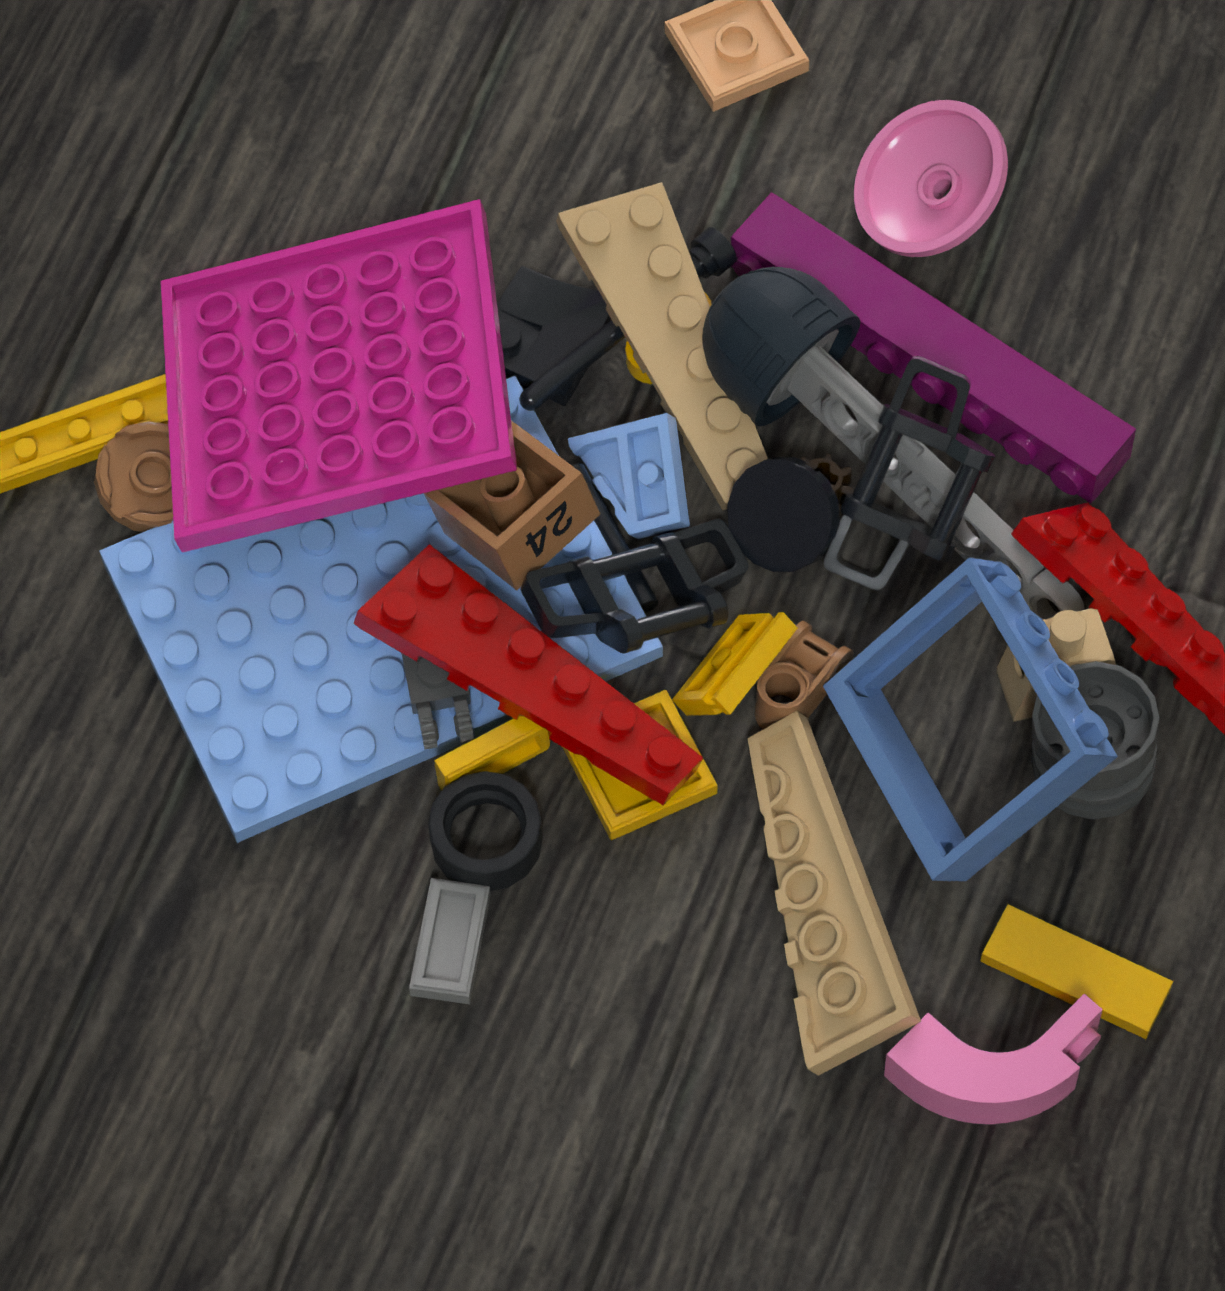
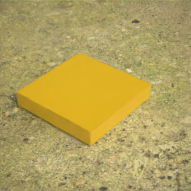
(623, 807)

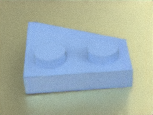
(639, 473)

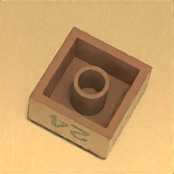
(519, 516)

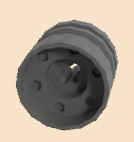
(1133, 731)

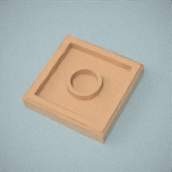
(736, 49)

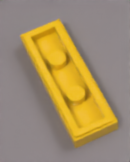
(1074, 967)

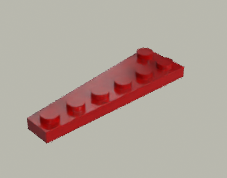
(1084, 547)
(483, 643)

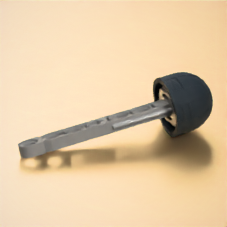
(779, 343)

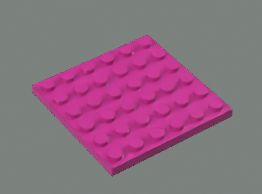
(334, 376)

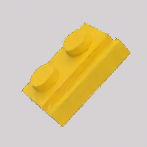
(734, 664)

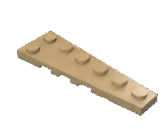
(656, 299)
(837, 939)

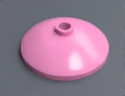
(916, 163)

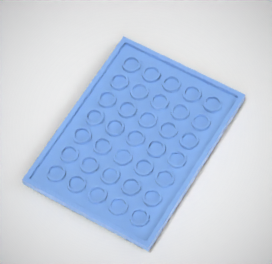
(277, 678)

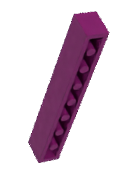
(1009, 396)

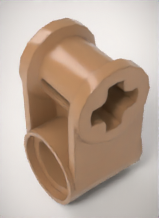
(798, 673)

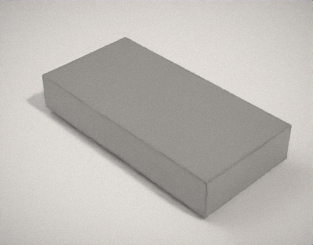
(450, 941)

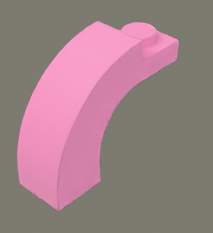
(993, 1086)

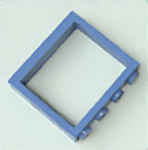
(893, 758)

